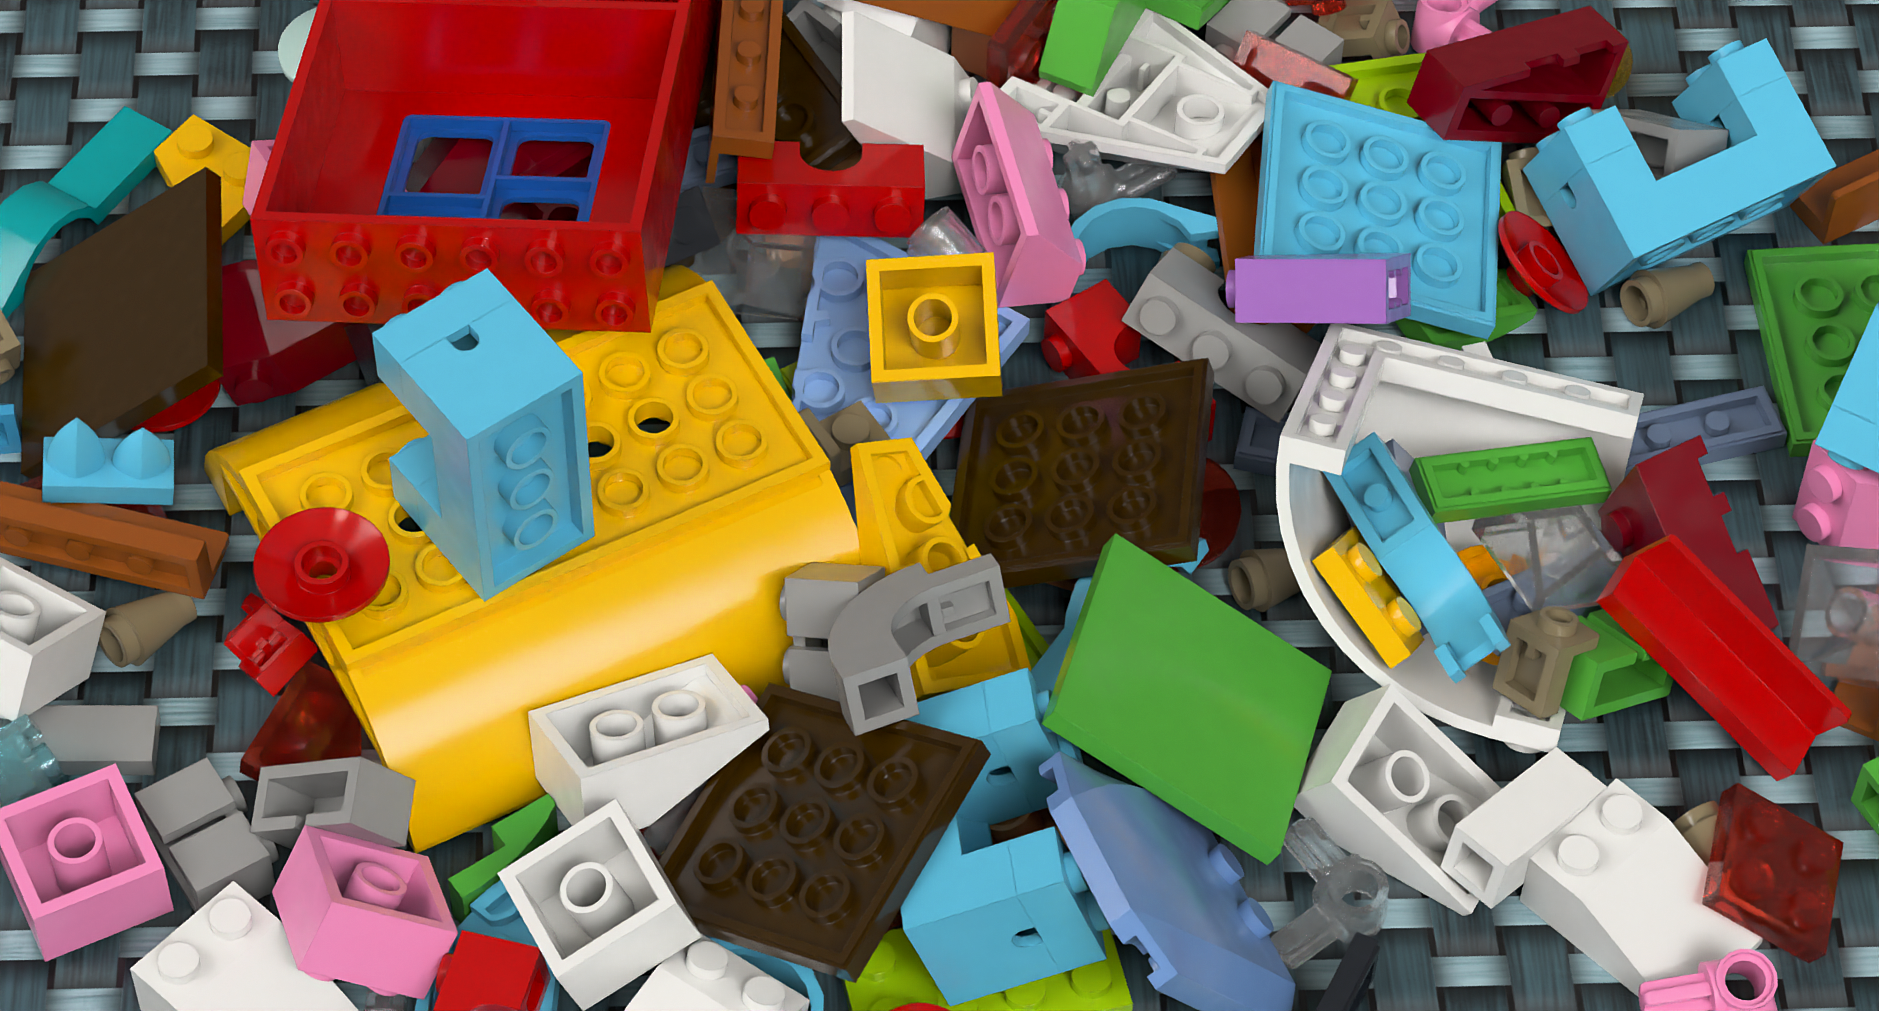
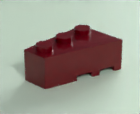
(1518, 78)
(1674, 498)

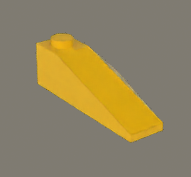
(908, 522)

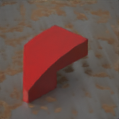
(268, 646)

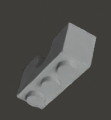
(1186, 317)

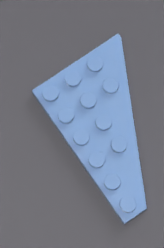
(836, 350)

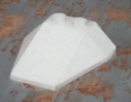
(1159, 104)

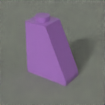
(1321, 288)

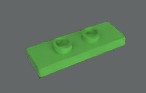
(1510, 480)

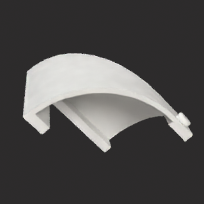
(1431, 405)

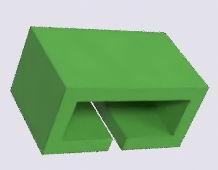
(1612, 674)

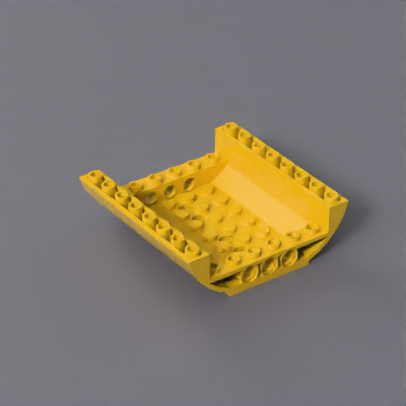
(680, 564)

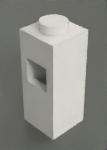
(1497, 839)

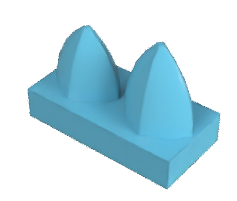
(107, 470)

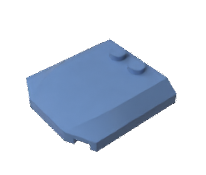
(1169, 892)

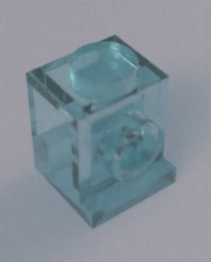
(23, 767)

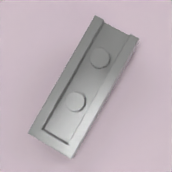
(99, 736)

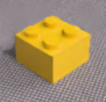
(934, 327)

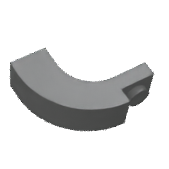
(900, 622)

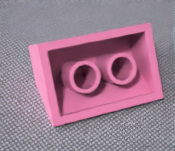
(1016, 201)

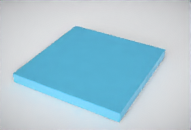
(1383, 183)

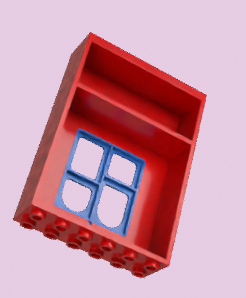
(383, 74)

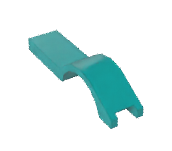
(82, 189)

